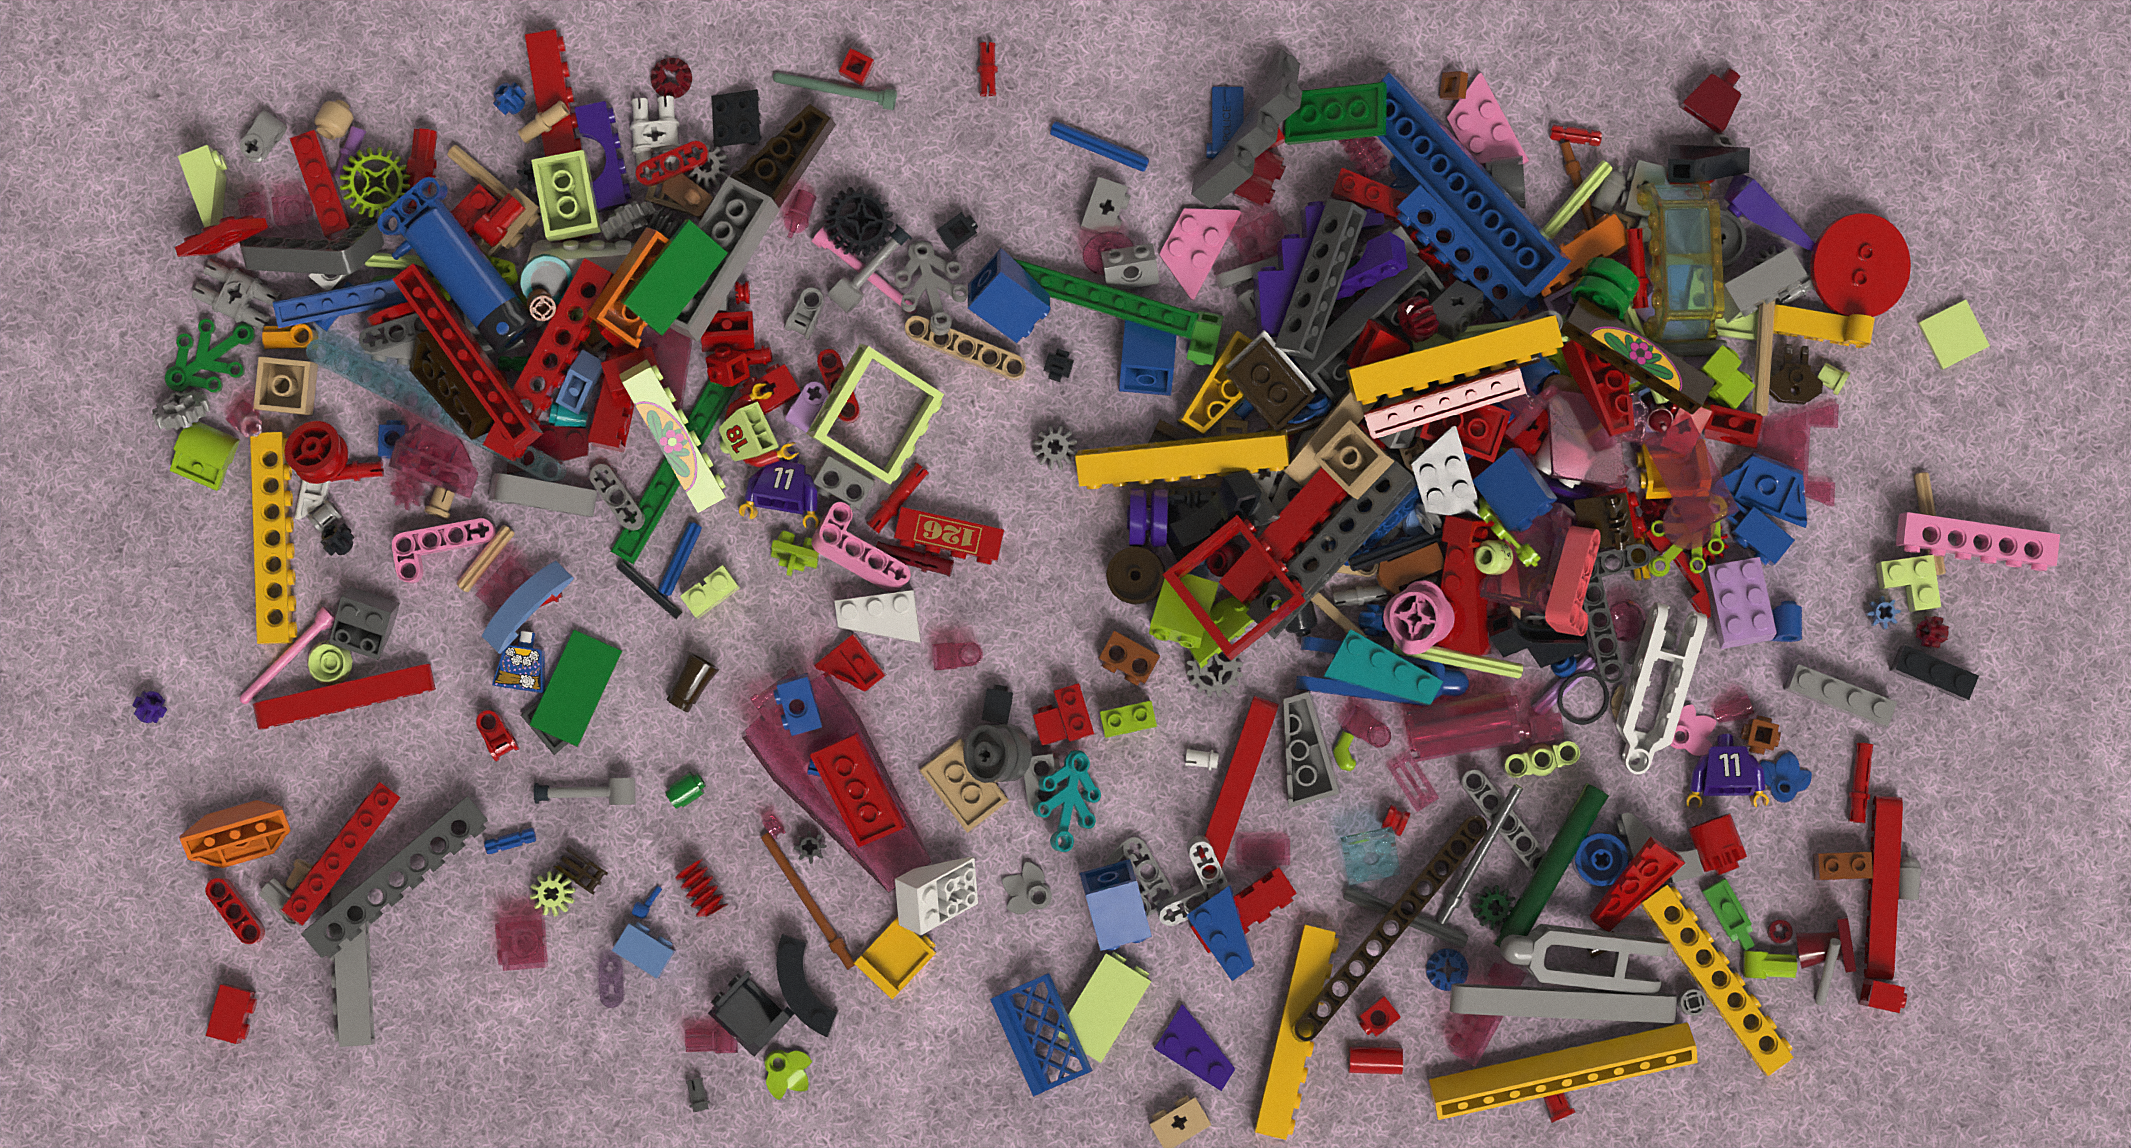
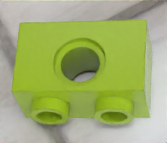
(1128, 719)

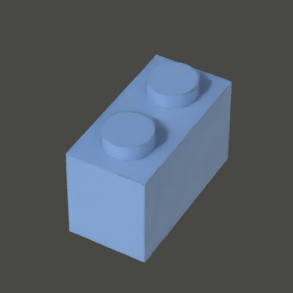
(580, 382)
(643, 949)

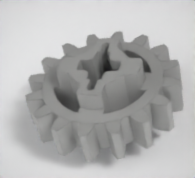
(628, 220)
(181, 410)
(1217, 685)

